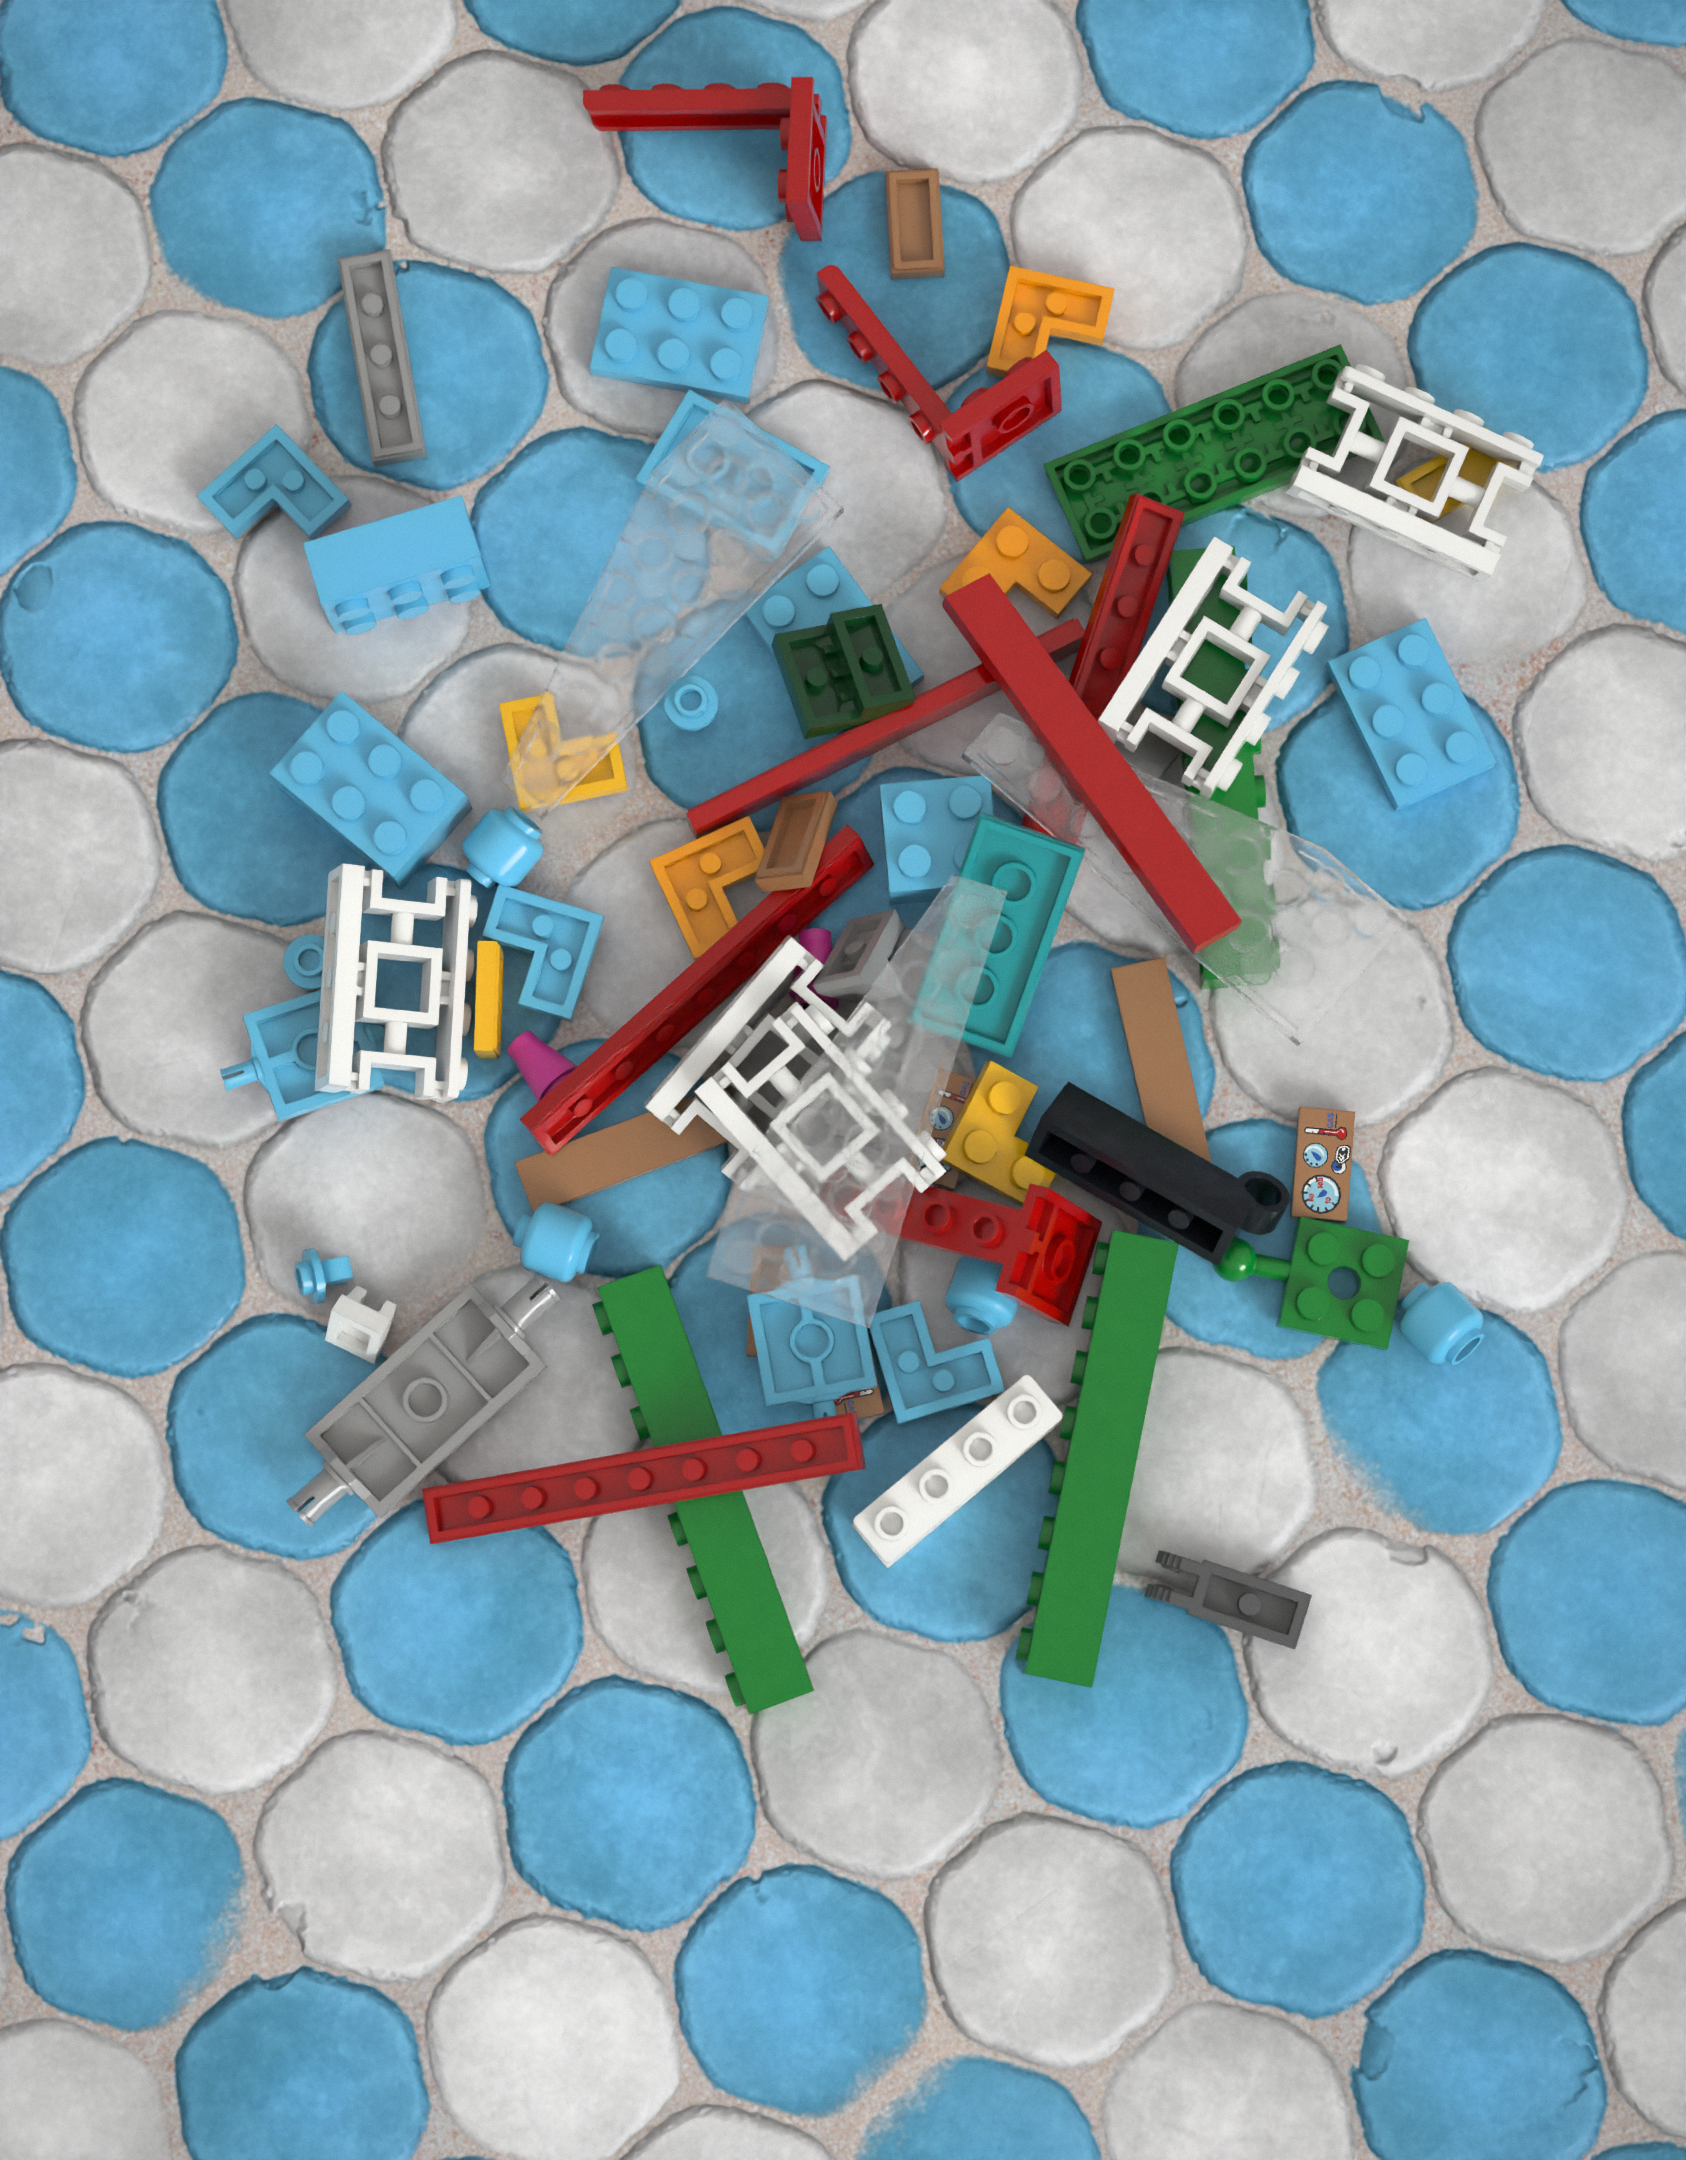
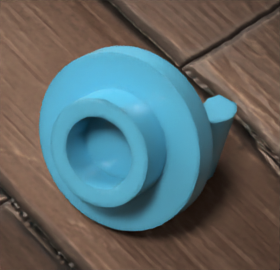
(691, 703)
(304, 961)
(314, 1276)

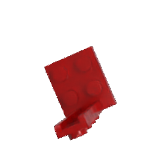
(724, 107)
(987, 417)
(1040, 1246)

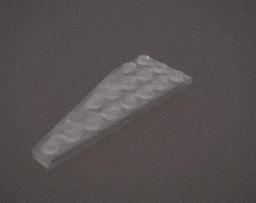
(690, 561)
(1302, 911)
(841, 1160)

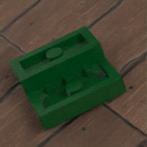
(843, 671)

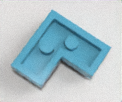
(271, 475)
(559, 938)
(926, 1380)

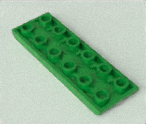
(1206, 452)

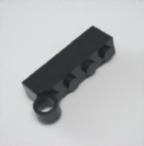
(1153, 1176)

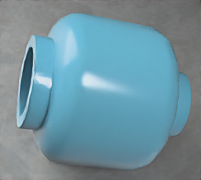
(503, 847)
(556, 1242)
(974, 1300)
(1441, 1323)

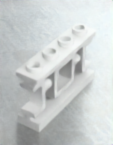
(1395, 515)
(1176, 648)
(351, 976)
(738, 1039)
(744, 1128)
(957, 1470)

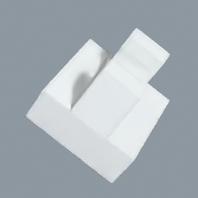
(358, 1326)

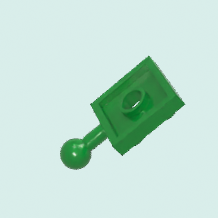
(1306, 1298)

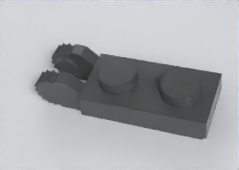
(1236, 1600)

